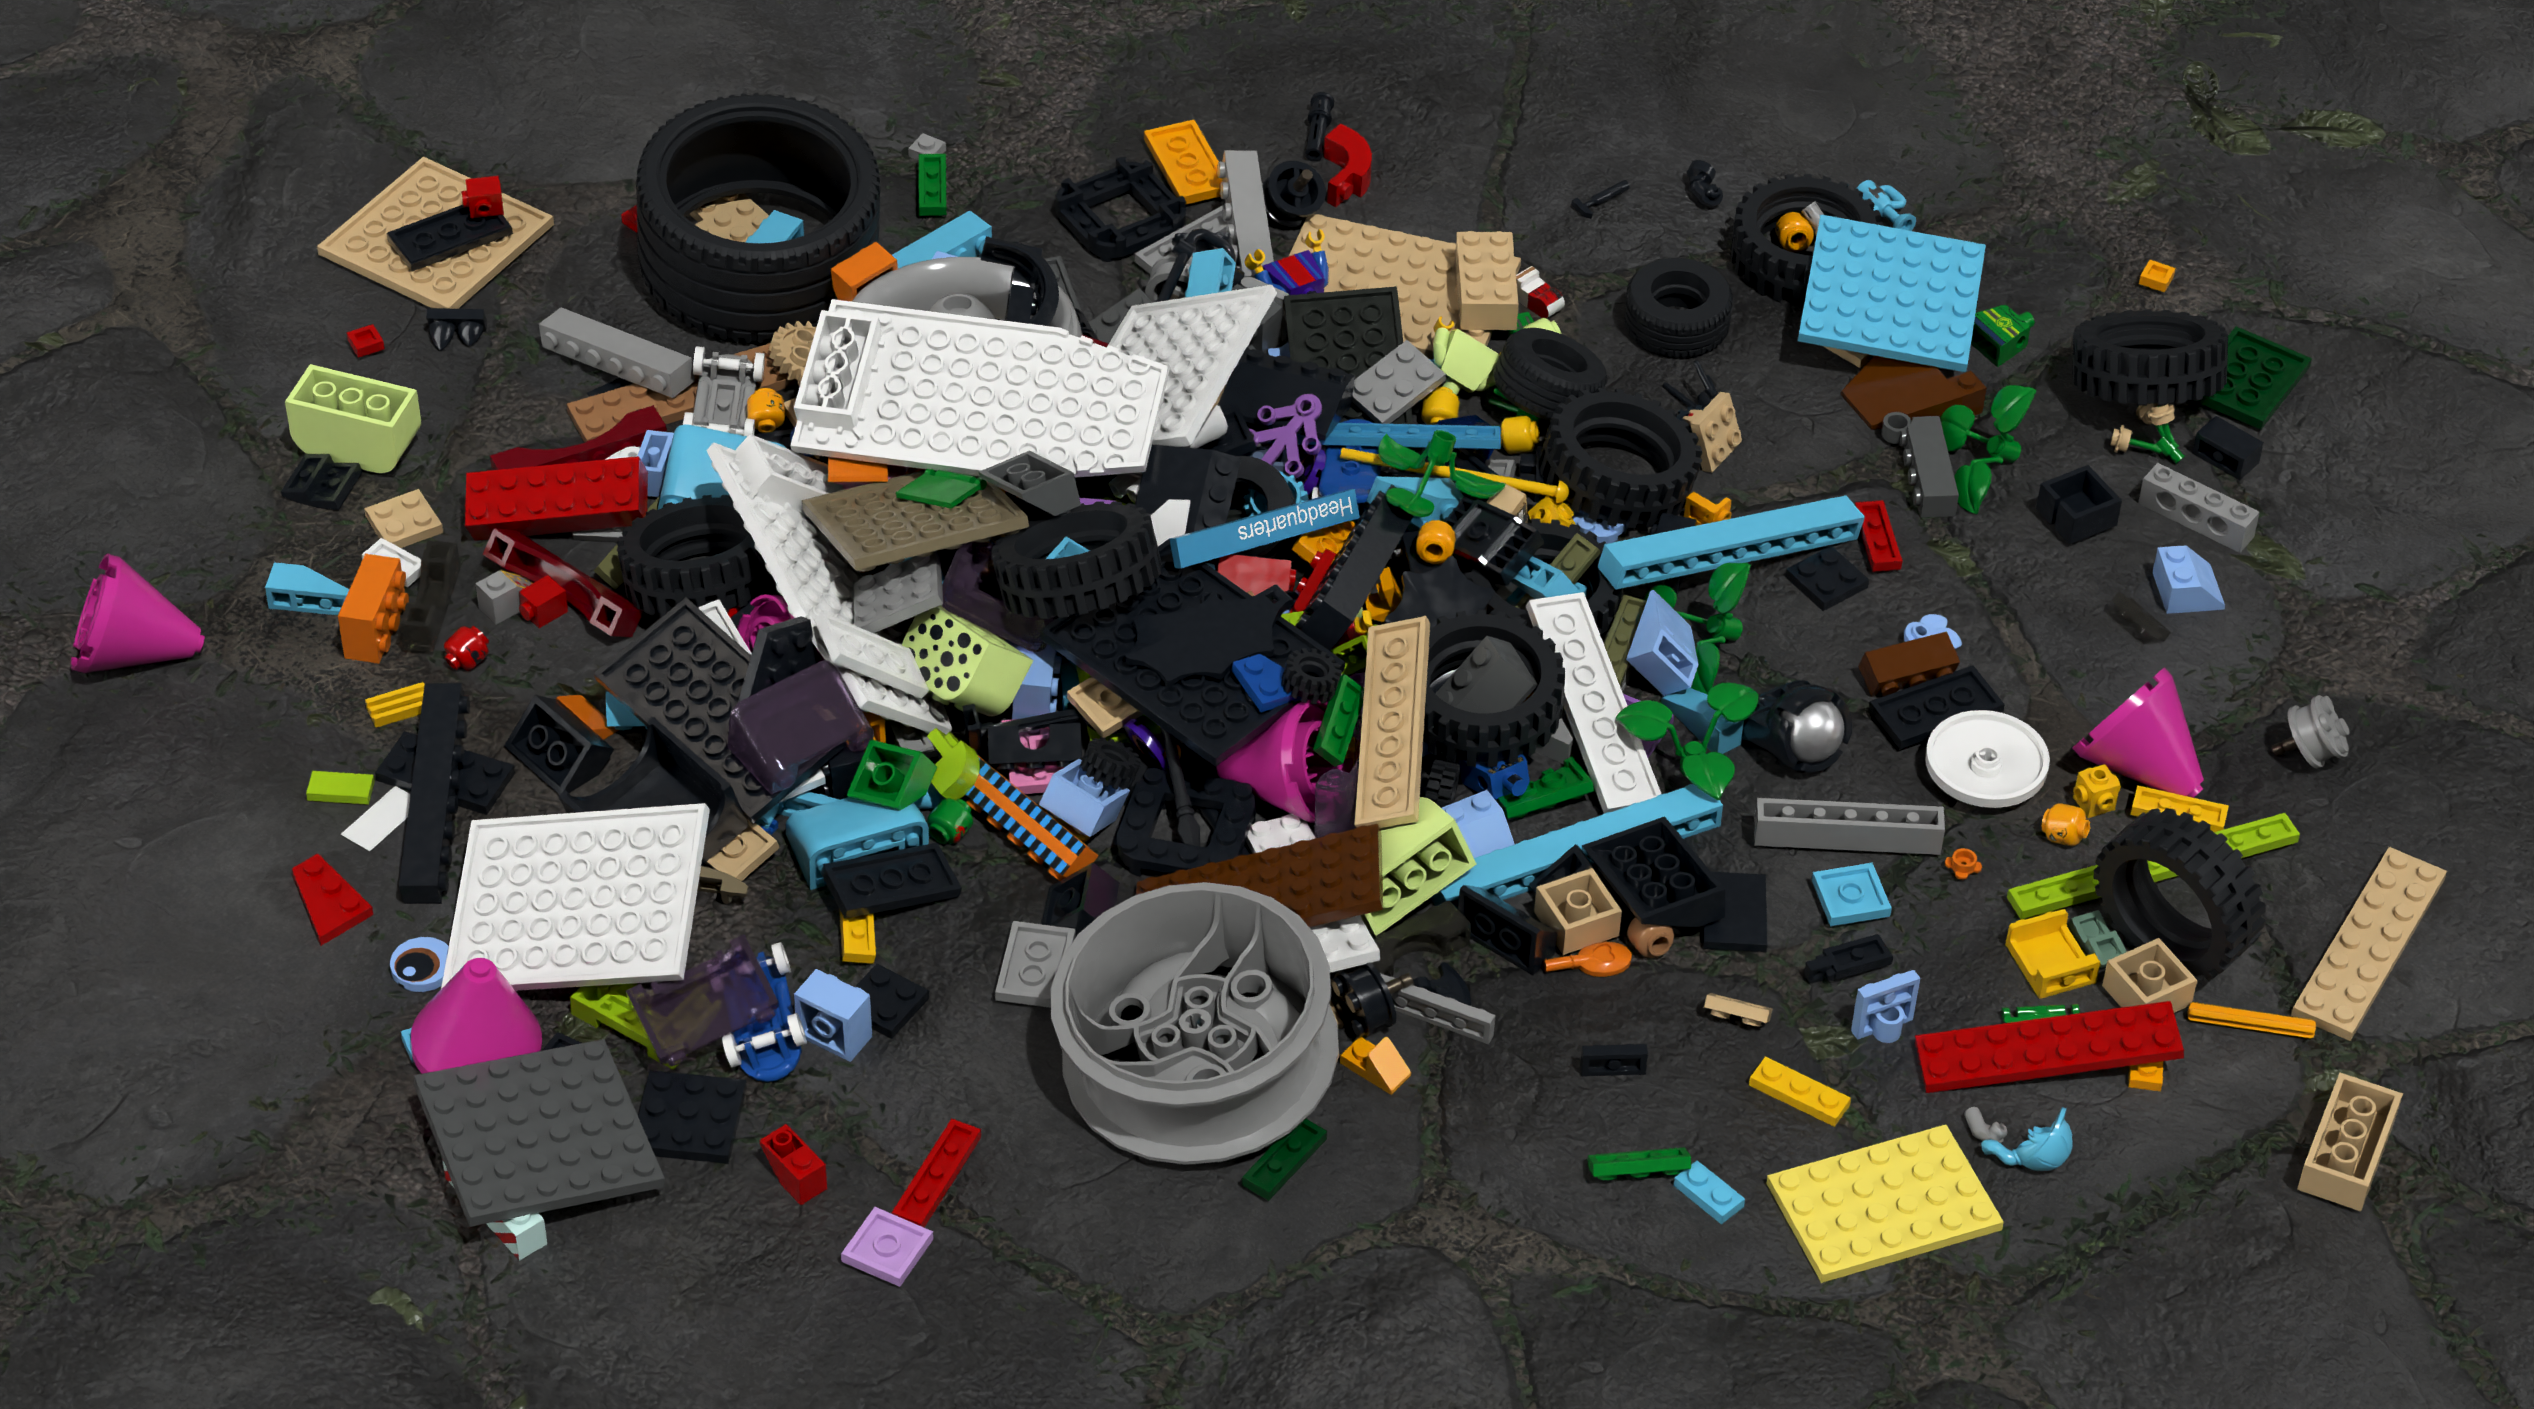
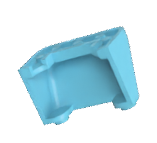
(690, 467)
(850, 831)

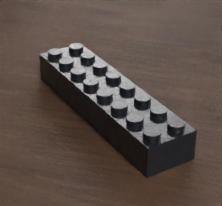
(1354, 571)

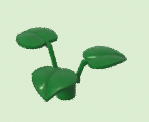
(2008, 409)
(1438, 453)
(1726, 589)
(1708, 771)

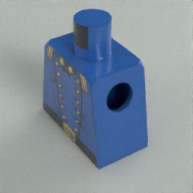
(1498, 780)

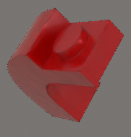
(1354, 155)

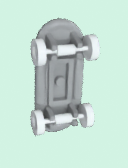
(723, 391)

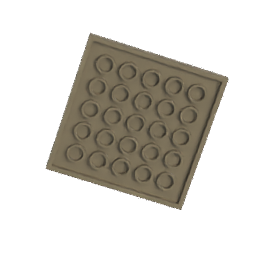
(878, 528)

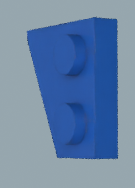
(1262, 681)

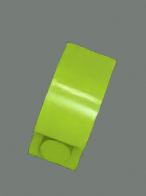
(957, 767)

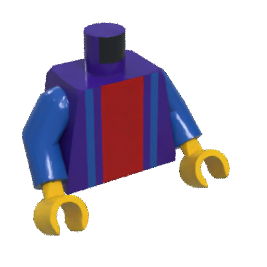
(1297, 273)

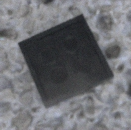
(691, 1115)

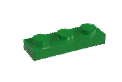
(932, 185)
(1339, 721)
(1639, 1163)

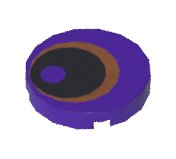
(1311, 465)
(1146, 741)

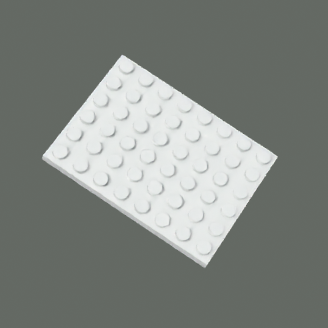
(1201, 346)
(580, 896)

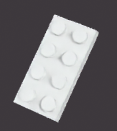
(871, 655)

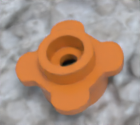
(1963, 863)

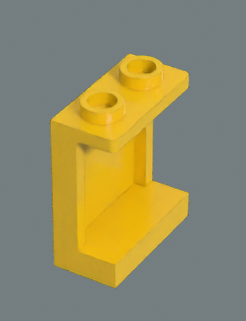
(2050, 954)

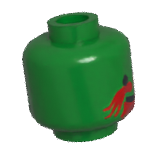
(950, 821)

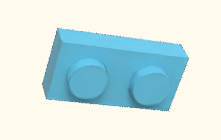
(1709, 1192)

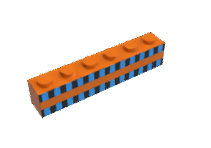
(1028, 823)

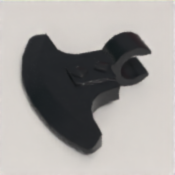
(1449, 985)

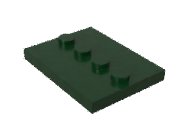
(2257, 378)

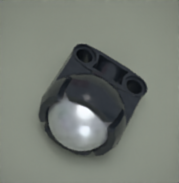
(1800, 725)

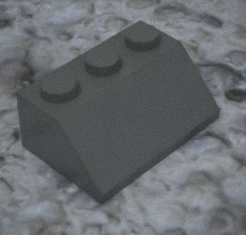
(1036, 482)
(1489, 679)

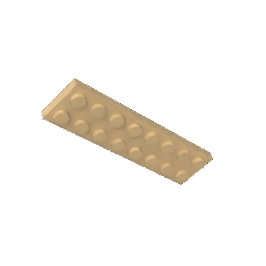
(1393, 723)
(2369, 943)

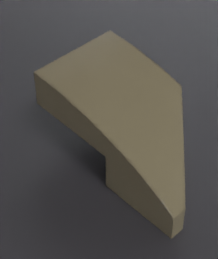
(722, 883)

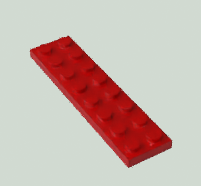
(2049, 1046)

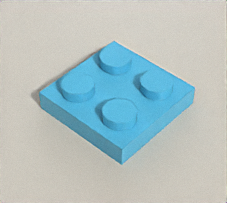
(1851, 894)

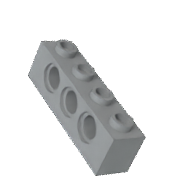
(2198, 507)

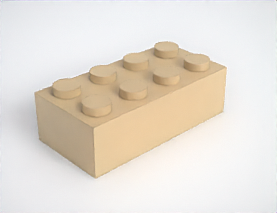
(1486, 281)
(2350, 1141)

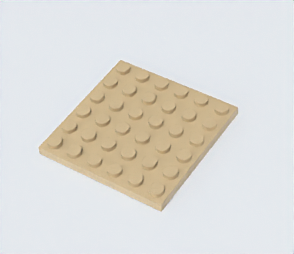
(416, 195)

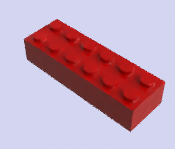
(556, 497)

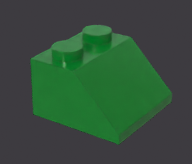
(891, 776)

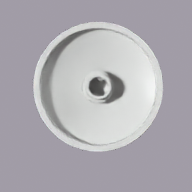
(1987, 759)

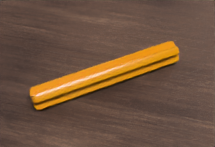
(2251, 1020)

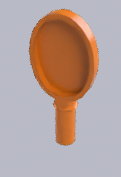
(1597, 960)

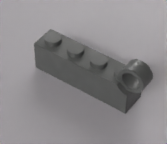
(1927, 460)

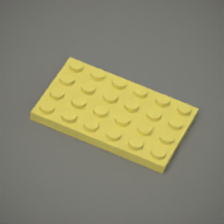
(1884, 1203)

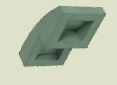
(2096, 937)

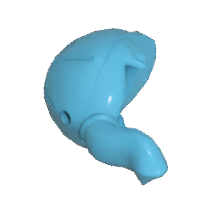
(2042, 1152)

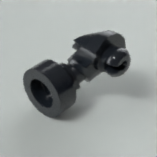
(1701, 176)

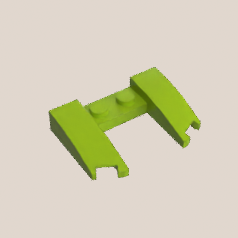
(610, 1006)

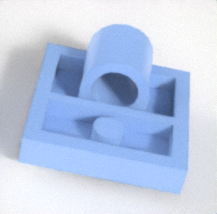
(1885, 1007)

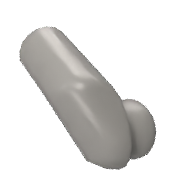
(1981, 1129)

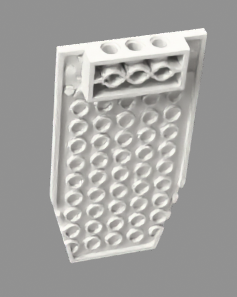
(972, 393)
(808, 570)

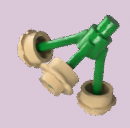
(2155, 415)

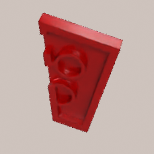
(329, 899)

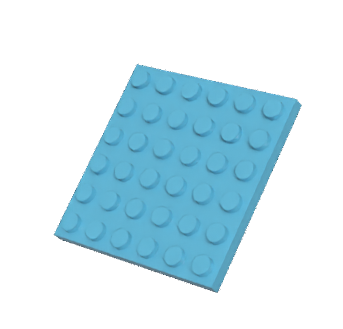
(1892, 293)

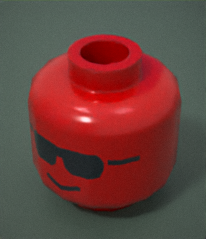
(466, 648)

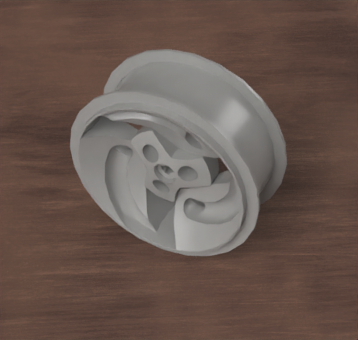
(1195, 1085)

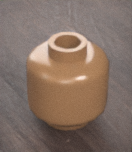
(1650, 939)

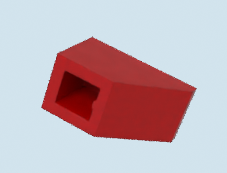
(795, 1164)

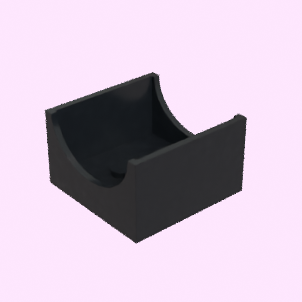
(670, 776)

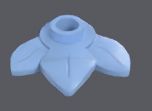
(1930, 625)

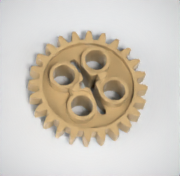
(791, 349)

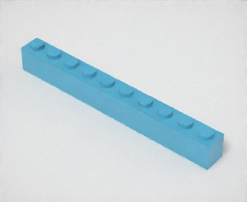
(1730, 541)
(1513, 868)

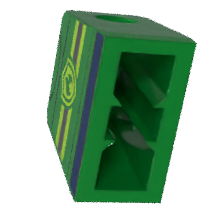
(2001, 333)

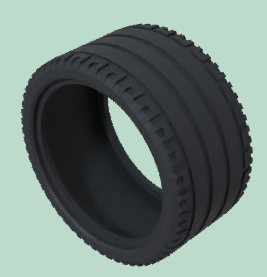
(752, 148)

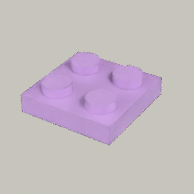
(887, 1246)

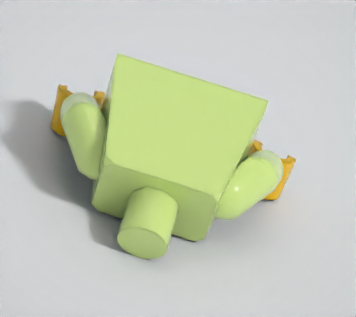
(1463, 359)

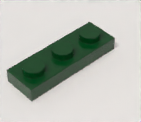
(1284, 1159)

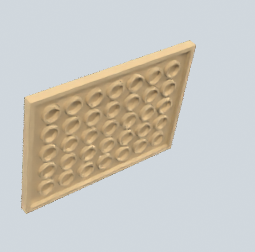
(1379, 258)

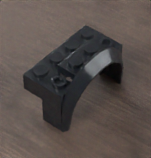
(1029, 275)

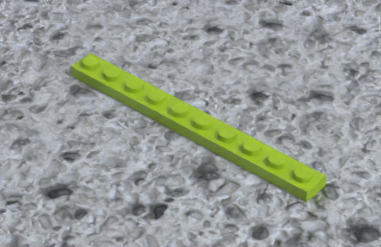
(2080, 884)

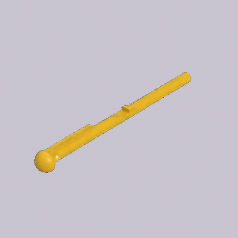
(1560, 492)

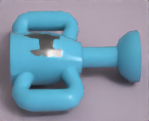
(1881, 198)

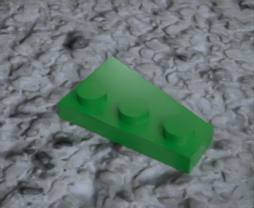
(1552, 788)

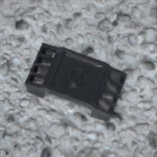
(1492, 538)

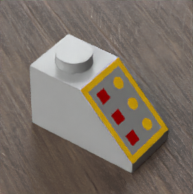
(500, 595)

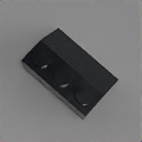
(558, 745)
(1506, 929)

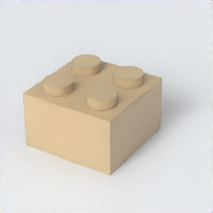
(1578, 910)
(2148, 977)

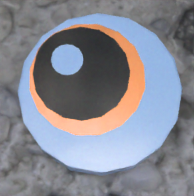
(419, 964)

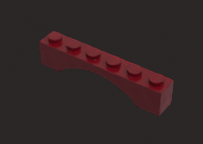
(626, 433)
(598, 603)

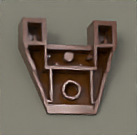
(1909, 388)

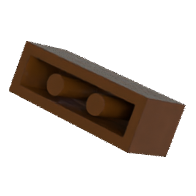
(1908, 663)

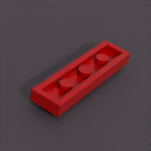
(937, 1172)

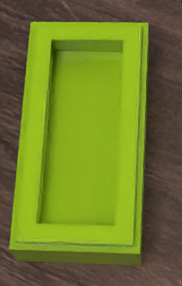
(340, 787)

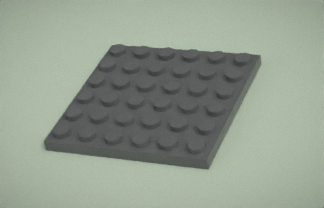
(537, 1132)

